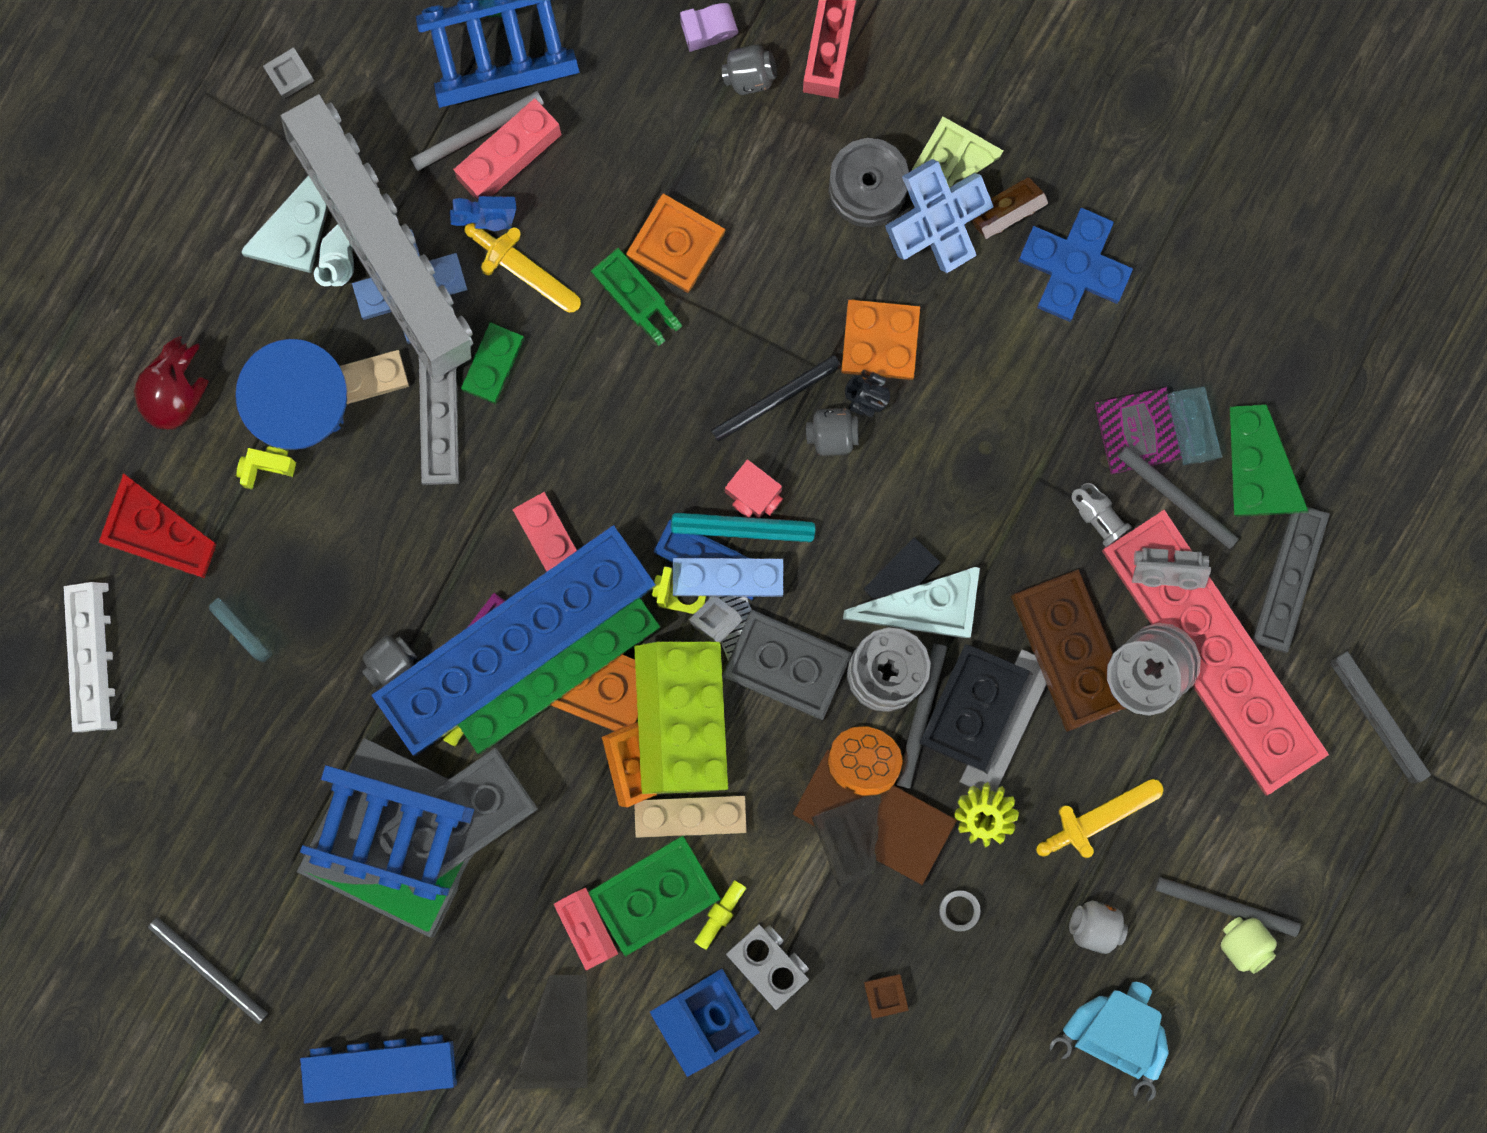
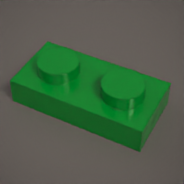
(492, 363)

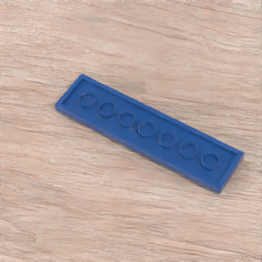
(513, 640)

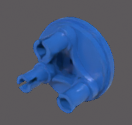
(291, 394)

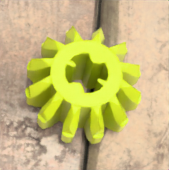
(983, 825)

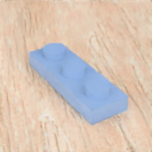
(727, 577)

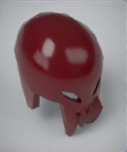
(160, 396)

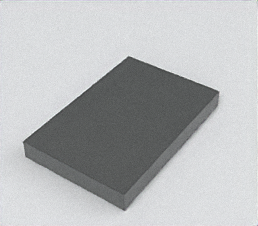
(786, 665)

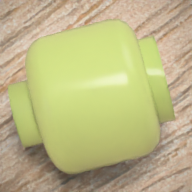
(1248, 944)

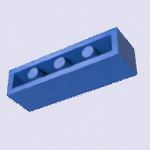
(378, 1071)

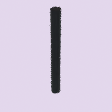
(776, 398)

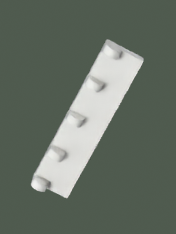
(88, 657)

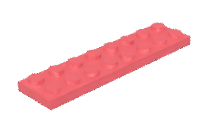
(1233, 673)

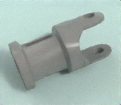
(1097, 510)

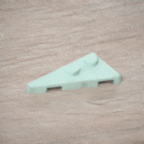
(292, 231)
(933, 607)

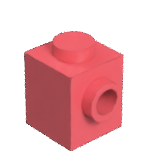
(754, 491)

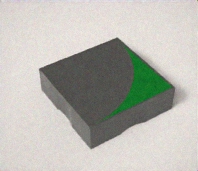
(400, 905)

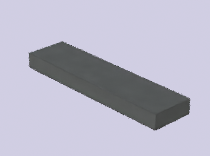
(1290, 579)
(1379, 718)

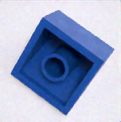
(704, 1022)

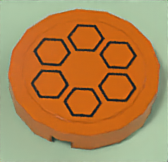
(865, 760)

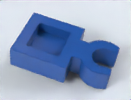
(487, 213)

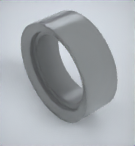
(976, 914)

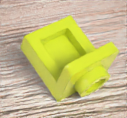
(272, 460)

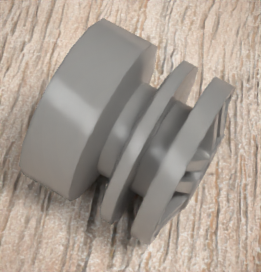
(907, 661)
(1140, 681)

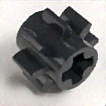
(867, 393)

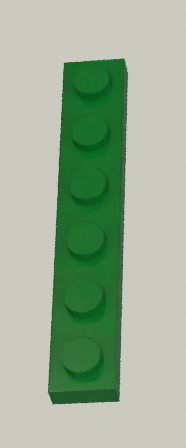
(559, 676)

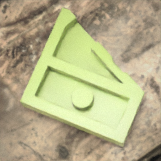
(958, 152)

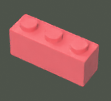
(829, 47)
(508, 151)

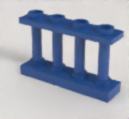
(487, 78)
(412, 806)

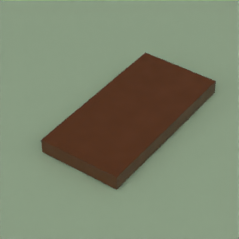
(1069, 648)
(908, 830)

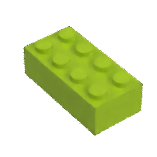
(681, 717)

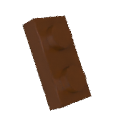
(1009, 207)

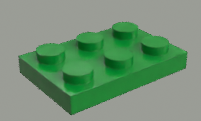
(654, 896)

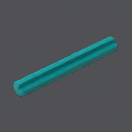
(742, 527)

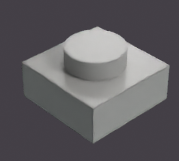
(288, 73)
(715, 619)

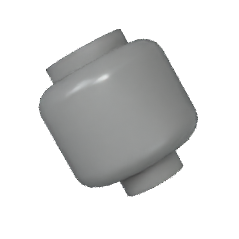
(1098, 927)

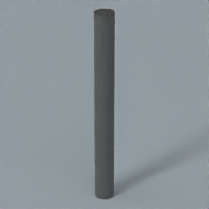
(1178, 497)
(921, 717)
(1226, 906)
(208, 970)

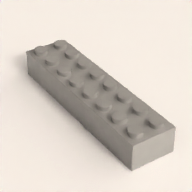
(377, 237)

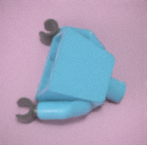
(1121, 1033)

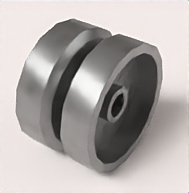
(862, 203)

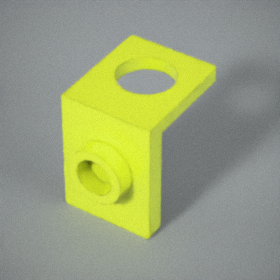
(665, 596)

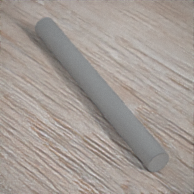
(472, 133)

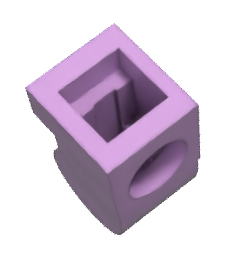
(708, 26)

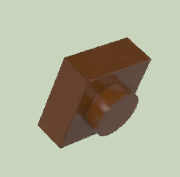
(886, 996)

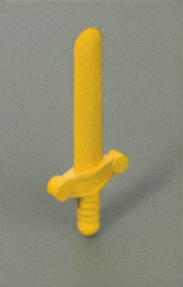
(503, 253)
(1079, 829)

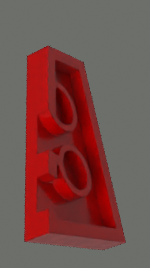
(155, 532)

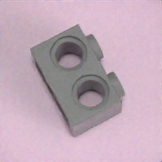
(761, 972)

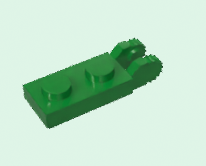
(633, 293)

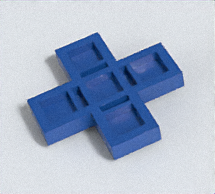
(1075, 264)

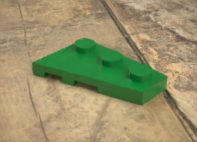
(1260, 466)

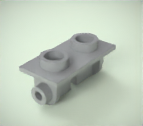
(1187, 571)

